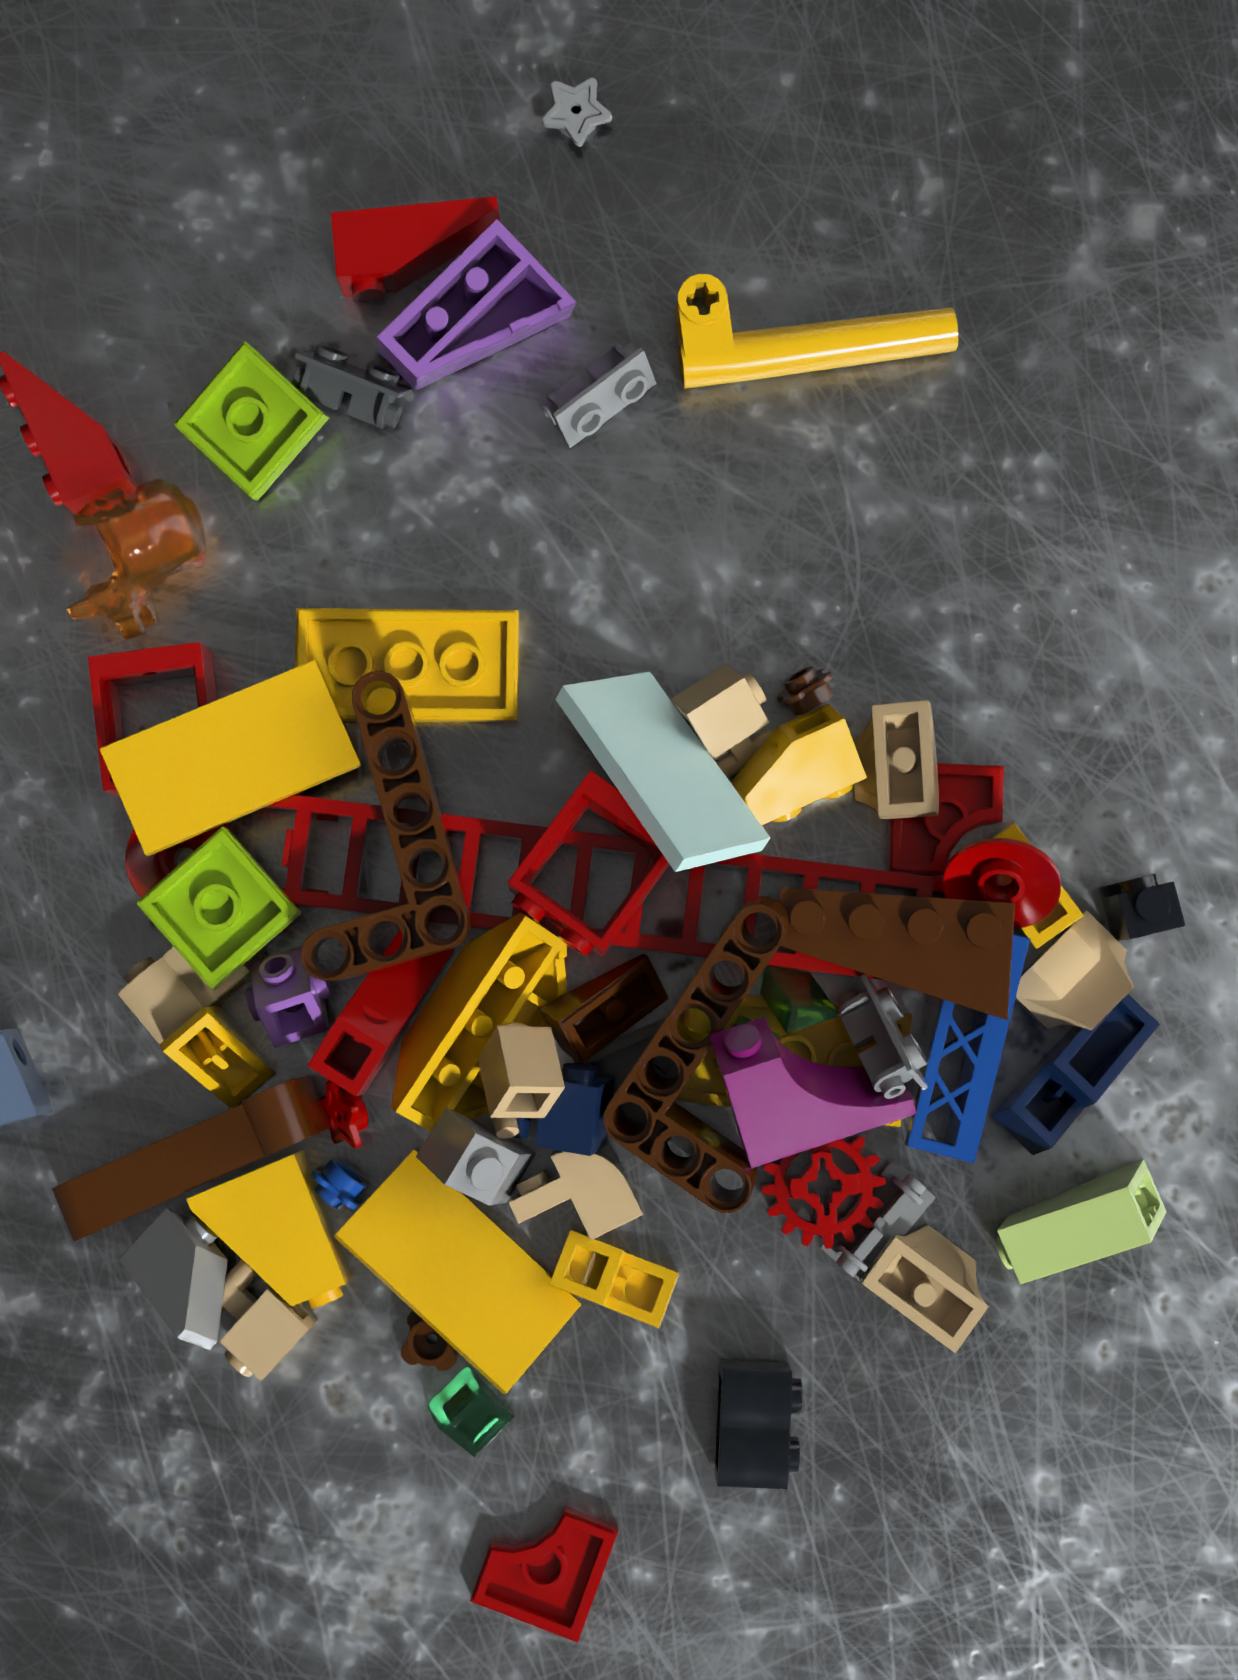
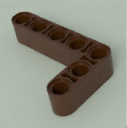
(407, 844)
(687, 1050)
(192, 1157)

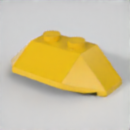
(490, 984)

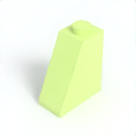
(1082, 1224)

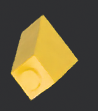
(279, 1229)

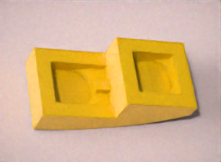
(614, 1279)

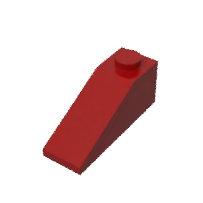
(397, 245)

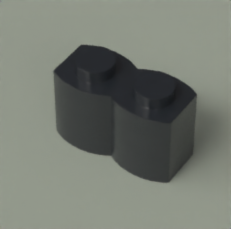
(754, 1424)

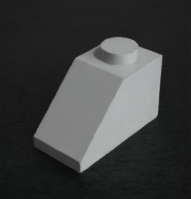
(474, 1158)
(181, 1275)

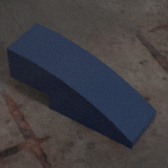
(1074, 1076)

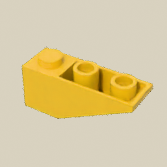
(800, 765)

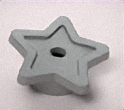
(581, 124)

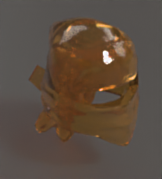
(147, 544)

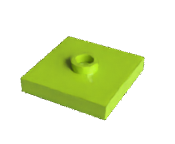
(251, 421)
(218, 908)

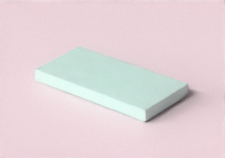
(662, 770)

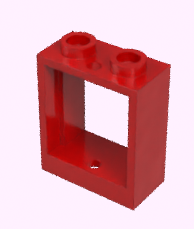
(141, 666)
(610, 805)

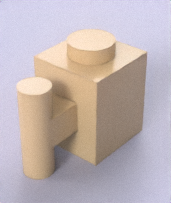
(723, 714)
(520, 1075)
(265, 1326)

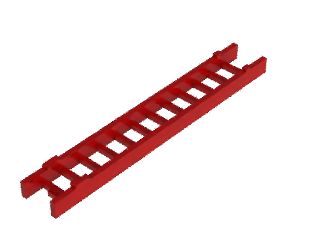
(331, 810)

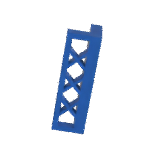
(973, 1093)

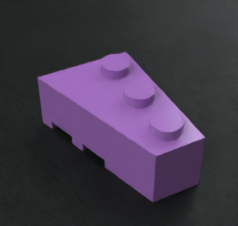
(474, 309)

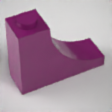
(791, 1102)

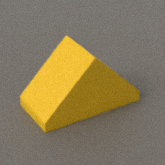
(218, 1055)

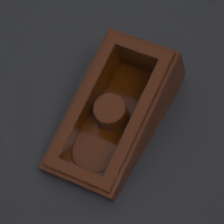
(604, 1007)

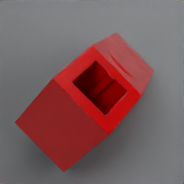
(75, 448)
(375, 1020)

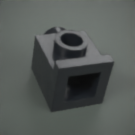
(1141, 907)

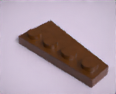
(922, 943)

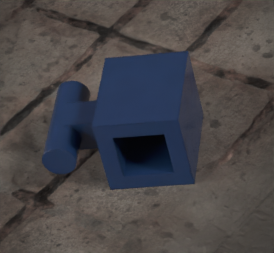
(577, 1115)

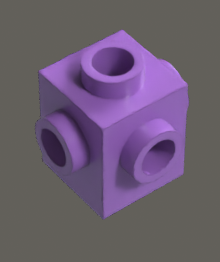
(287, 998)

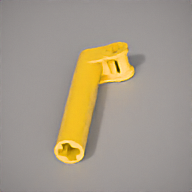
(716, 355)

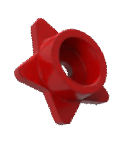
(346, 1115)

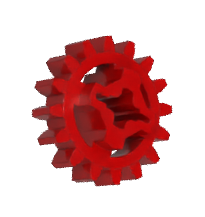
(848, 1184)

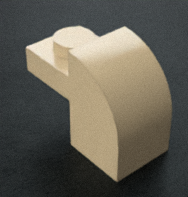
(592, 1182)

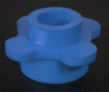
(338, 1185)

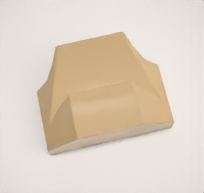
(899, 761)
(1076, 977)
(929, 1284)

